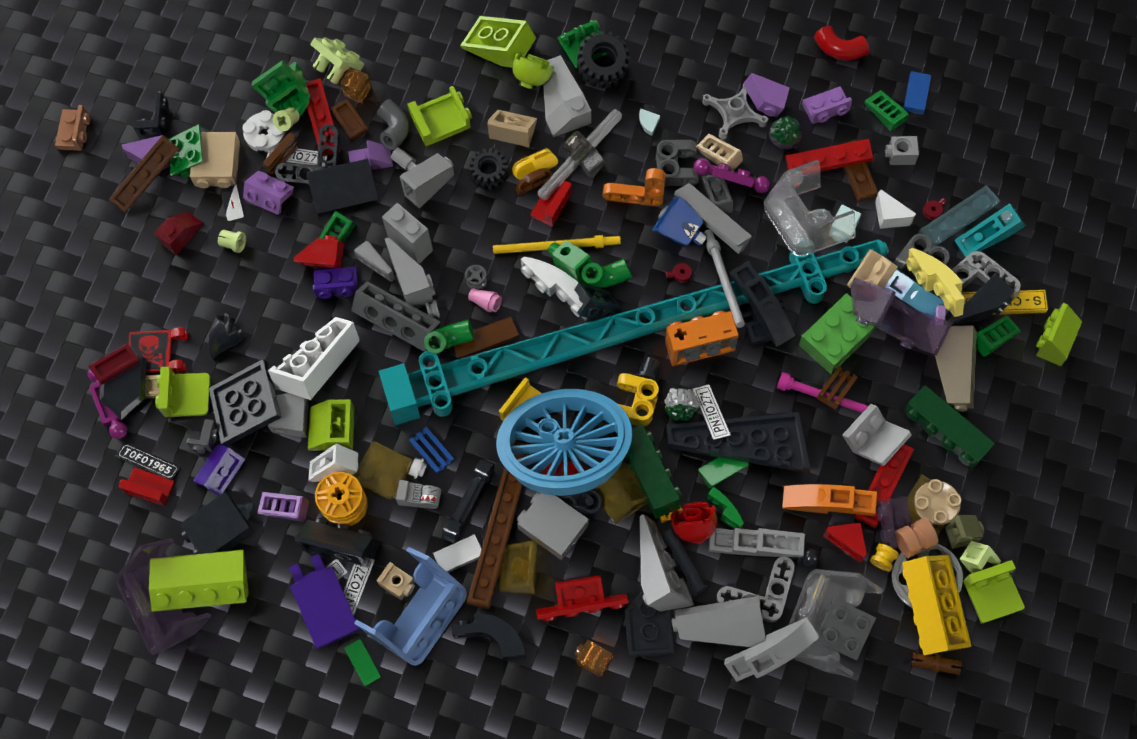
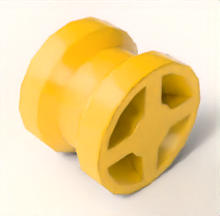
(884, 557)

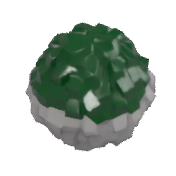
(681, 404)

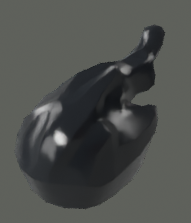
(585, 502)

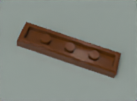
(144, 173)

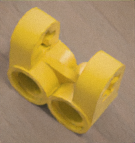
(641, 402)

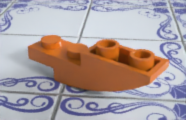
(829, 498)

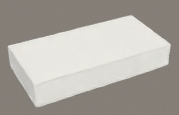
(458, 554)

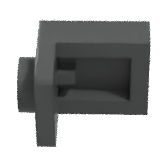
(207, 440)

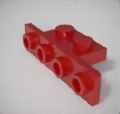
(581, 596)

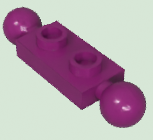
(723, 171)
(117, 429)

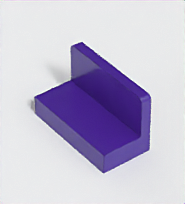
(219, 469)

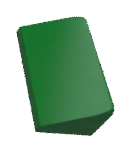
(720, 469)

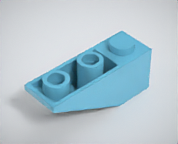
(914, 293)

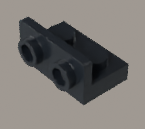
(596, 302)

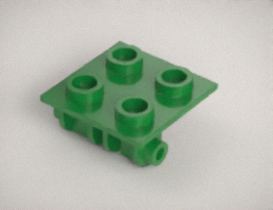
(572, 40)
(189, 153)

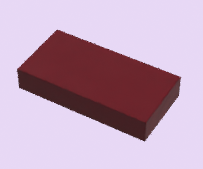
(114, 364)

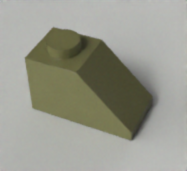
(963, 530)

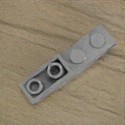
(774, 652)

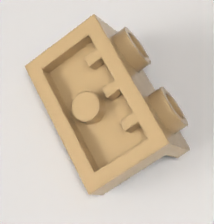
(874, 269)

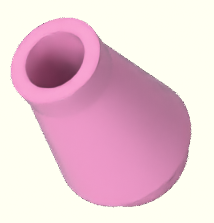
(486, 299)

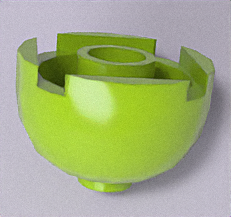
(531, 70)

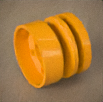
(351, 506)

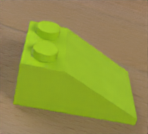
(499, 39)

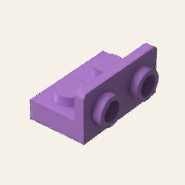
(826, 105)

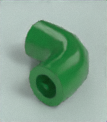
(606, 275)
(449, 336)

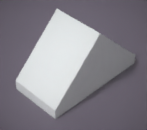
(891, 212)

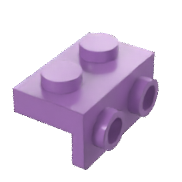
(266, 191)

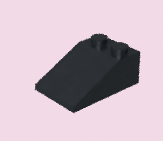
(989, 299)

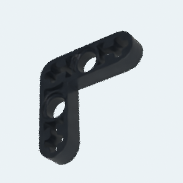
(322, 138)

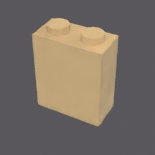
(219, 160)

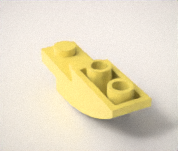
(938, 277)

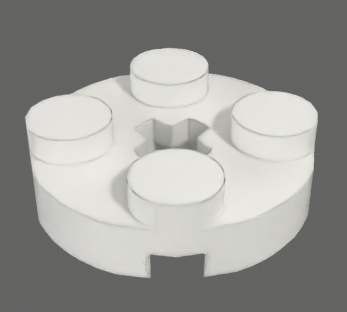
(253, 127)

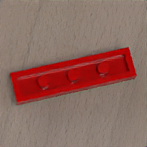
(320, 112)
(834, 156)
(886, 480)

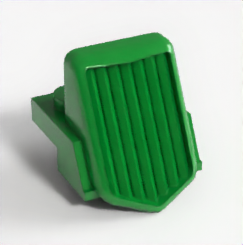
(283, 87)

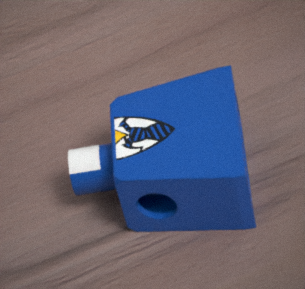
(680, 223)

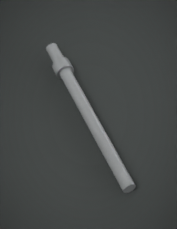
(714, 249)

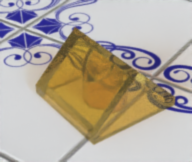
(621, 494)
(519, 568)

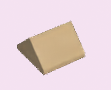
(511, 127)

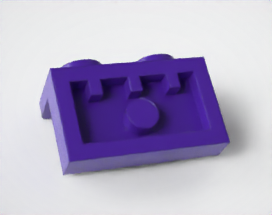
(335, 282)

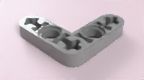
(976, 270)
(770, 599)

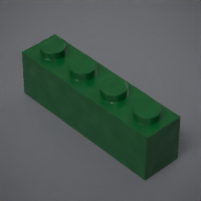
(948, 427)
(651, 474)

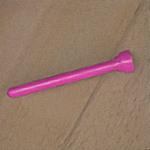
(787, 382)

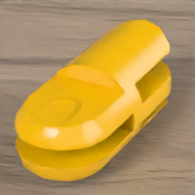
(536, 161)

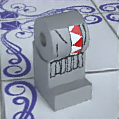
(417, 495)

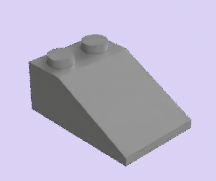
(414, 283)

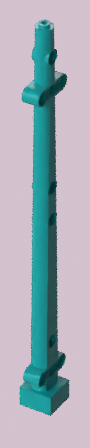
(413, 390)

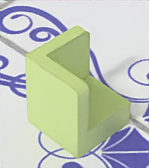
(977, 555)

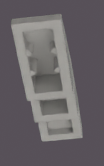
(757, 543)

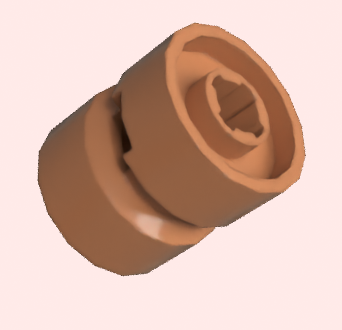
(918, 536)

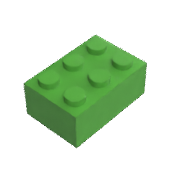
(835, 335)

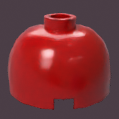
(695, 522)

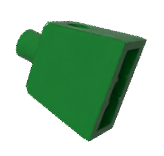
(569, 259)

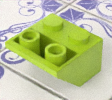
(1058, 335)
(331, 424)

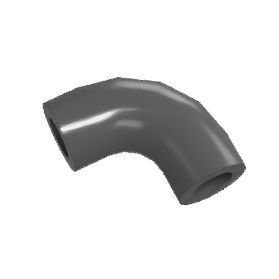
(397, 123)

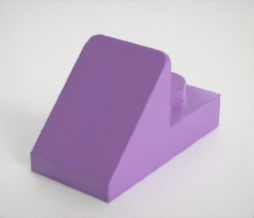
(376, 153)

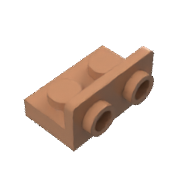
(72, 129)

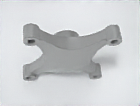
(734, 111)

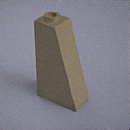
(957, 366)

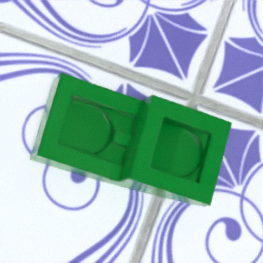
(730, 514)

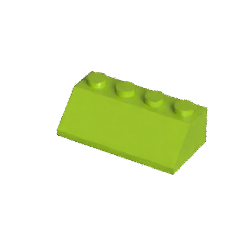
(198, 580)

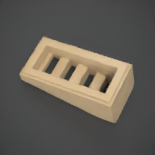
(733, 155)

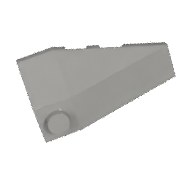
(564, 101)
(658, 577)

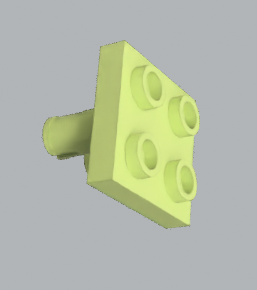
(335, 52)

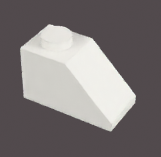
(333, 460)

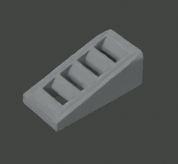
(371, 258)

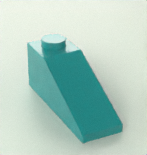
(991, 231)

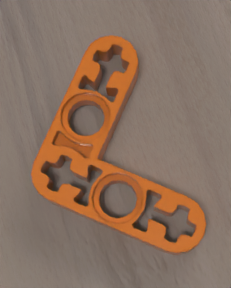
(650, 195)

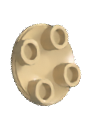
(937, 502)

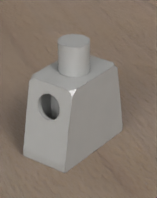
(294, 416)

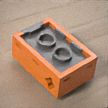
(701, 338)

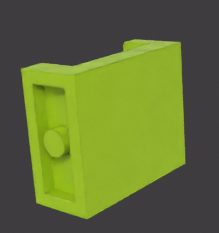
(440, 117)

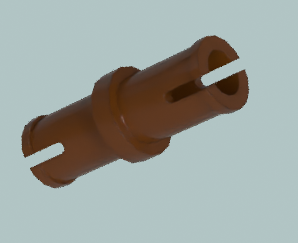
(936, 663)

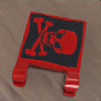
(157, 348)

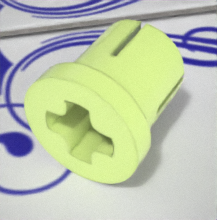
(285, 119)
(232, 240)

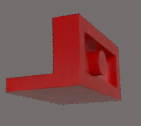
(549, 210)
(147, 486)

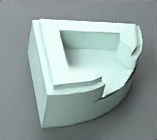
(648, 121)

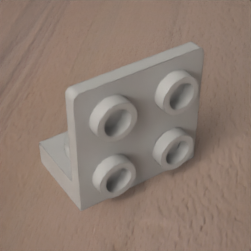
(875, 437)

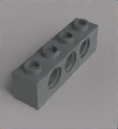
(393, 315)

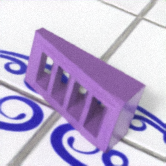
(297, 509)

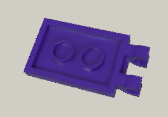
(322, 603)

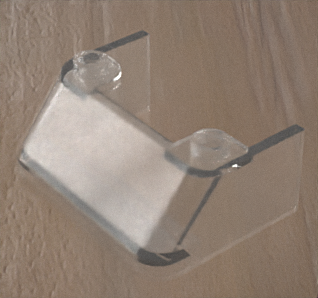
(800, 229)
(817, 592)

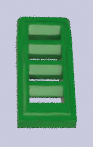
(890, 123)
(333, 224)
(986, 345)

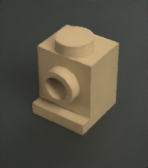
(399, 590)

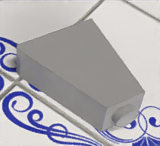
(426, 179)

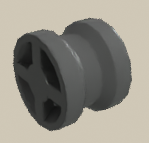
(478, 273)

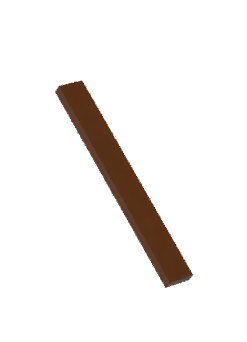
(496, 537)

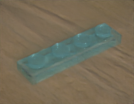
(960, 215)

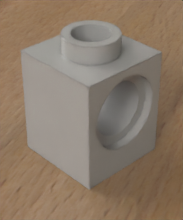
(906, 143)

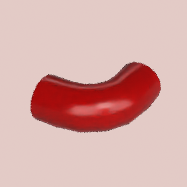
(840, 48)

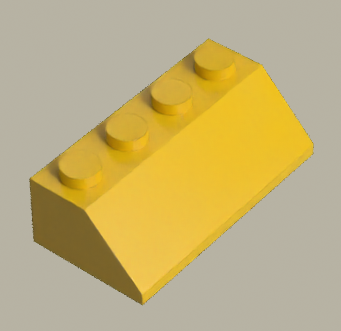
(936, 604)

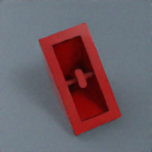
(849, 539)

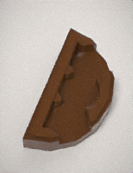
(533, 180)

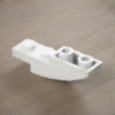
(552, 280)

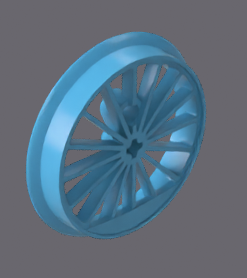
(557, 443)

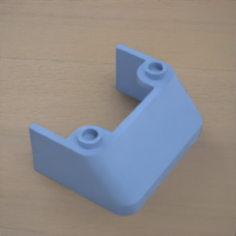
(424, 616)

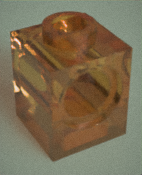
(355, 84)
(593, 657)

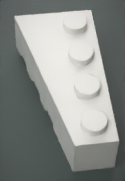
(316, 360)

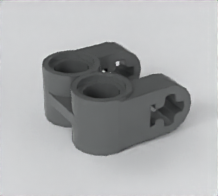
(677, 150)
(930, 249)

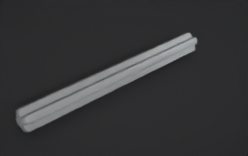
(570, 165)

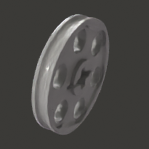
(902, 590)

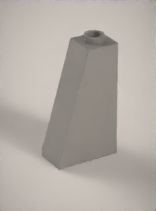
(726, 622)

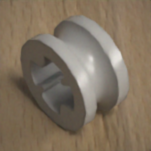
(432, 310)

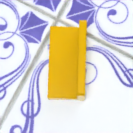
(520, 395)

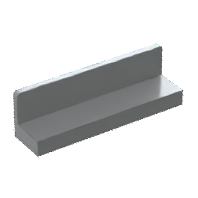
(715, 218)

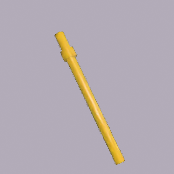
(599, 242)

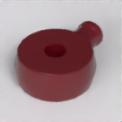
(936, 206)
(676, 273)

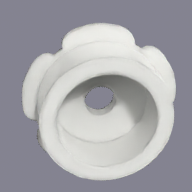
(417, 468)

